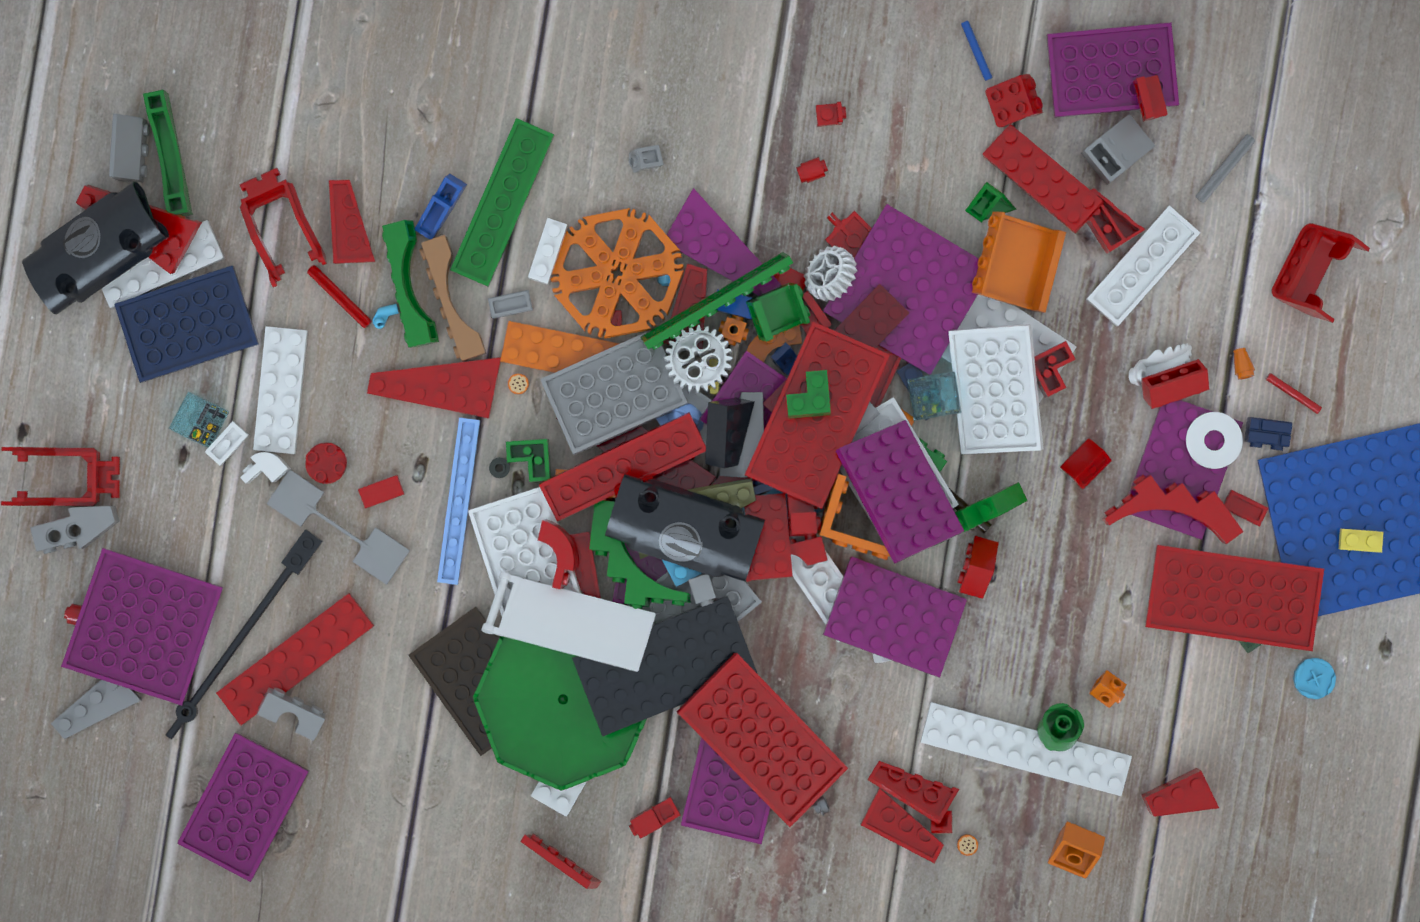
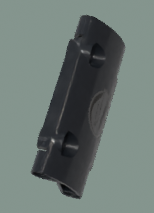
(94, 248)
(684, 528)

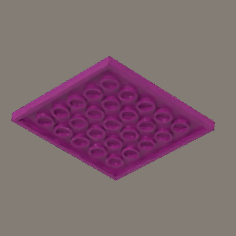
(923, 274)
(142, 626)

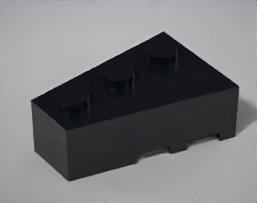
(727, 431)

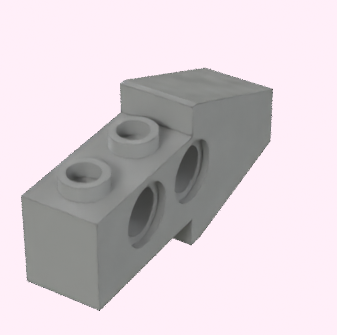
(91, 520)

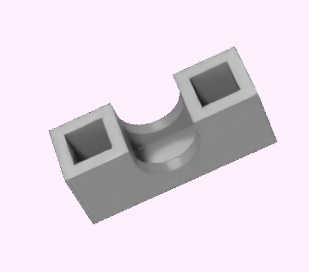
(276, 703)

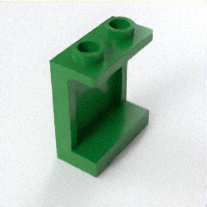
(778, 311)

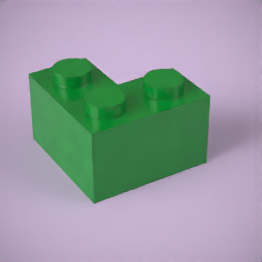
(815, 401)
(536, 453)

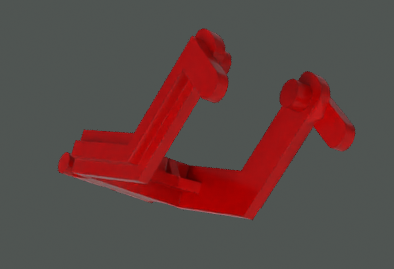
(262, 193)
(98, 477)

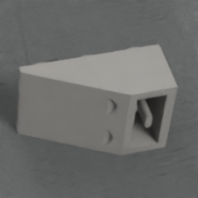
(1118, 149)

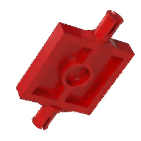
(848, 233)

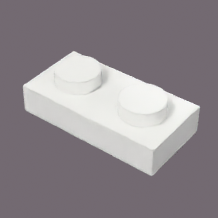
(226, 443)

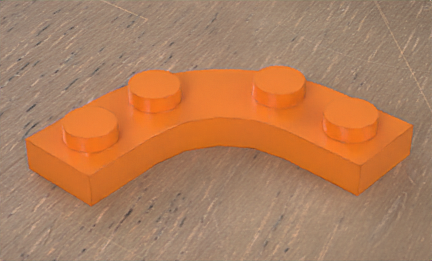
(761, 349)

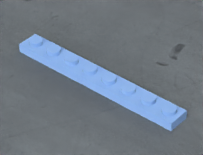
(458, 501)

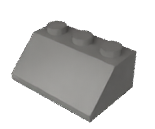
(129, 148)

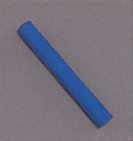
(976, 50)

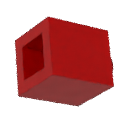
(645, 823)

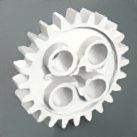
(708, 375)

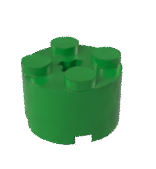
(1060, 727)

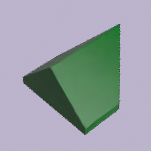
(989, 201)

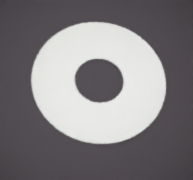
(1230, 431)

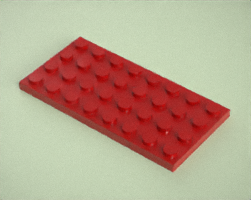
(801, 452)
(1234, 598)
(762, 739)

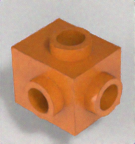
(737, 337)
(1108, 689)

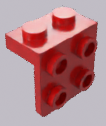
(1014, 100)

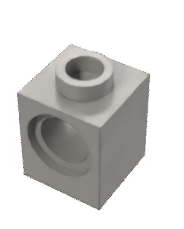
(703, 590)

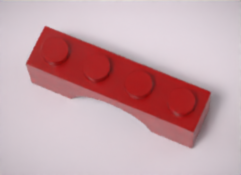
(809, 550)

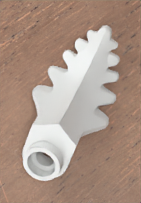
(1160, 362)

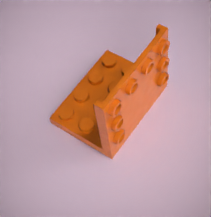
(834, 506)

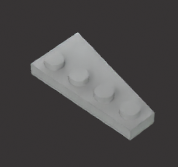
(94, 706)

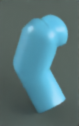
(383, 313)

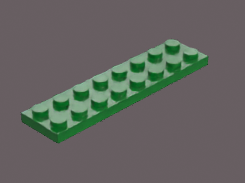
(502, 202)
(709, 305)

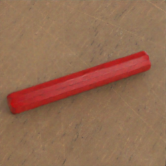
(349, 306)

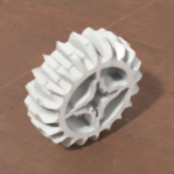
(834, 277)

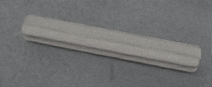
(1225, 168)

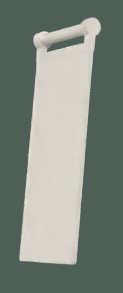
(571, 622)

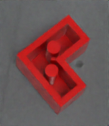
(1047, 365)
(801, 518)
(978, 567)

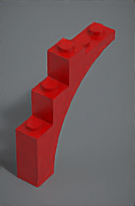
(1149, 496)

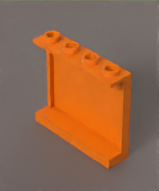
(1018, 262)

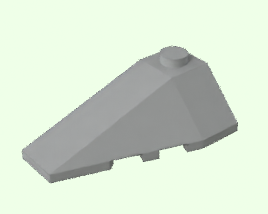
(752, 438)

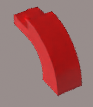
(564, 548)

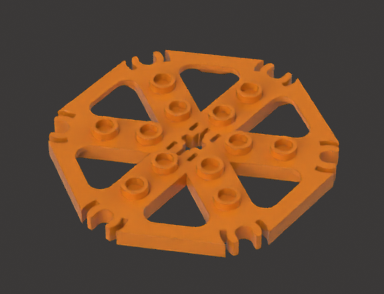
(629, 288)

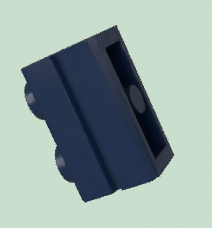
(1268, 432)

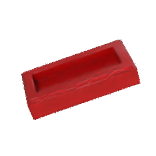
(381, 491)
(1245, 508)

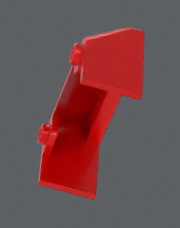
(1308, 264)

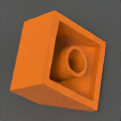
(1077, 850)

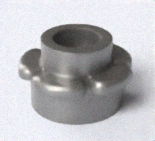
(821, 806)

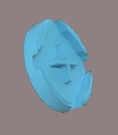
(1314, 678)

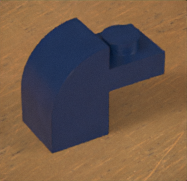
(784, 358)

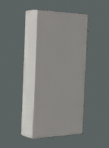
(510, 304)

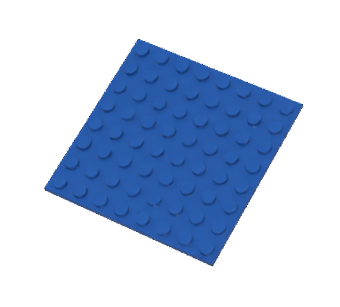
(1354, 486)

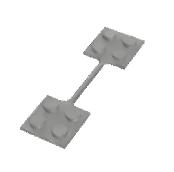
(298, 499)

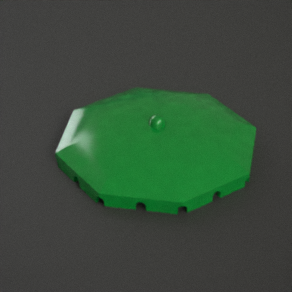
(543, 719)

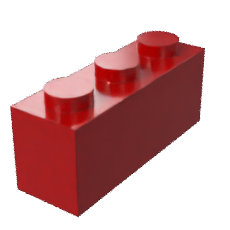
(1175, 384)

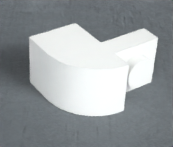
(269, 463)

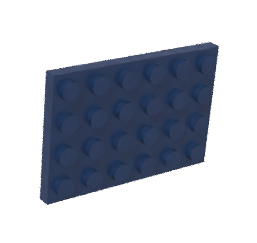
(186, 324)

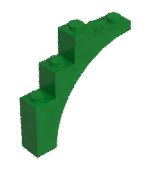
(991, 506)
(622, 566)

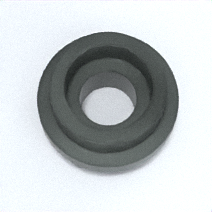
(492, 468)

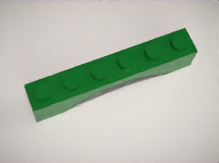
(164, 131)
(400, 243)

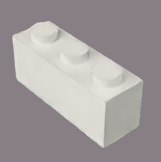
(548, 251)

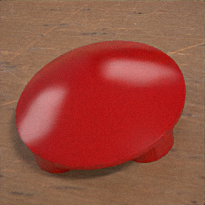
(326, 463)

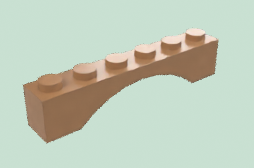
(439, 257)

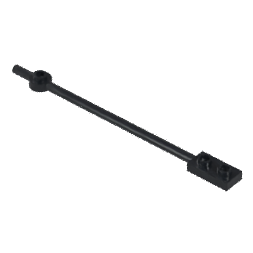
(294, 562)

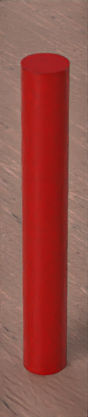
(1293, 393)

